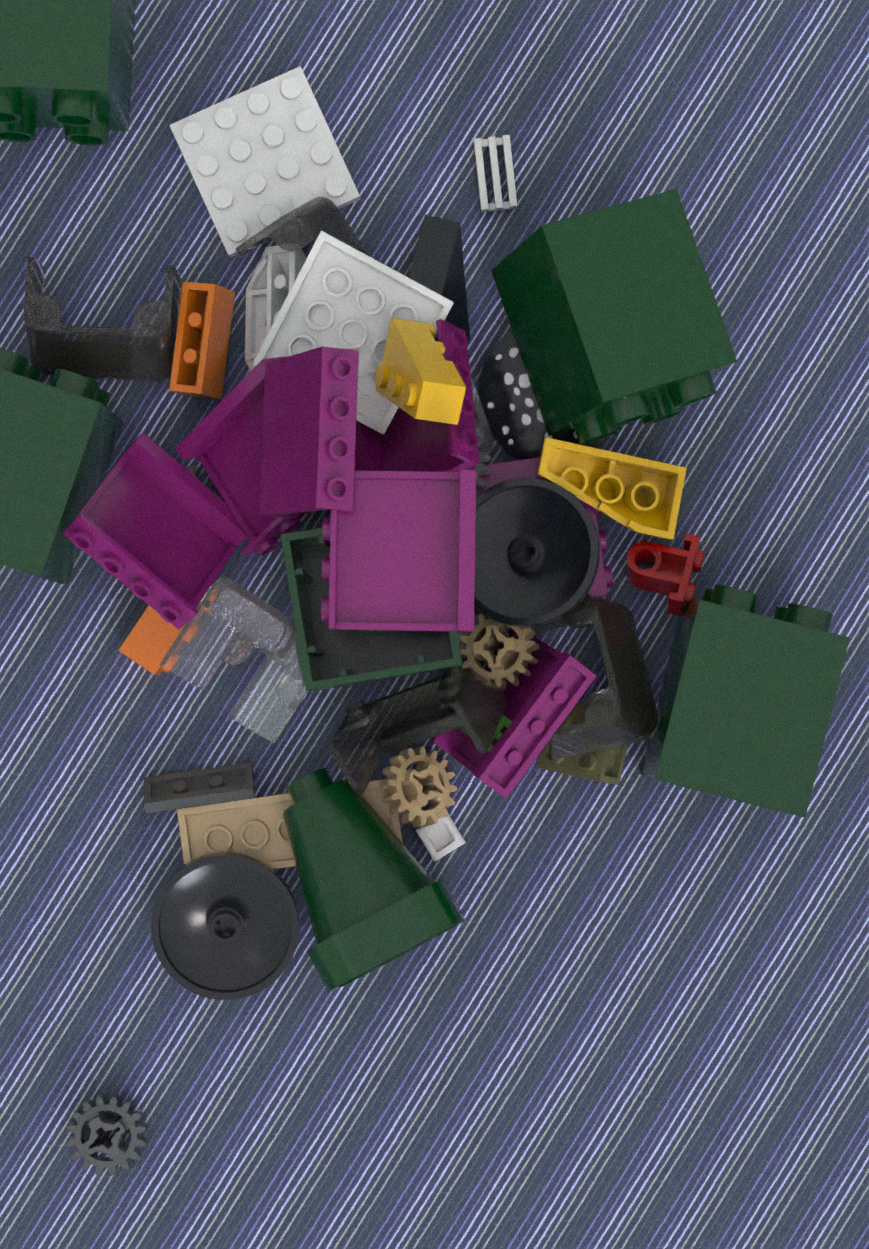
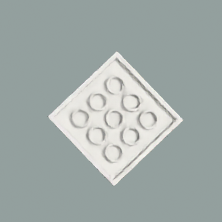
(263, 157)
(348, 304)

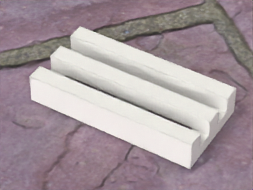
(492, 143)

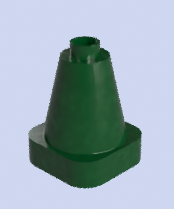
(359, 882)

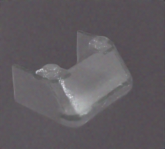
(226, 631)

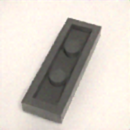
(198, 787)

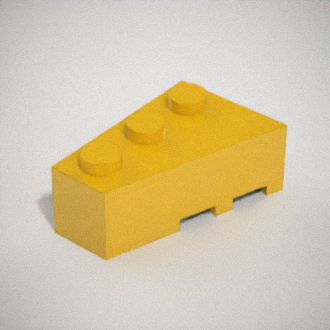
(418, 375)

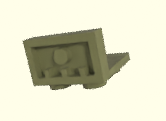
(598, 765)

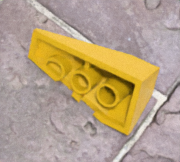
(624, 487)

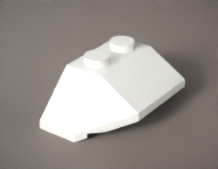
(267, 293)

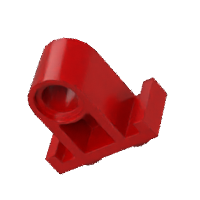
(670, 570)

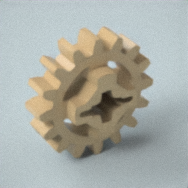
(487, 639)
(418, 787)

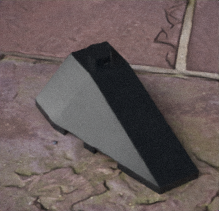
(441, 267)

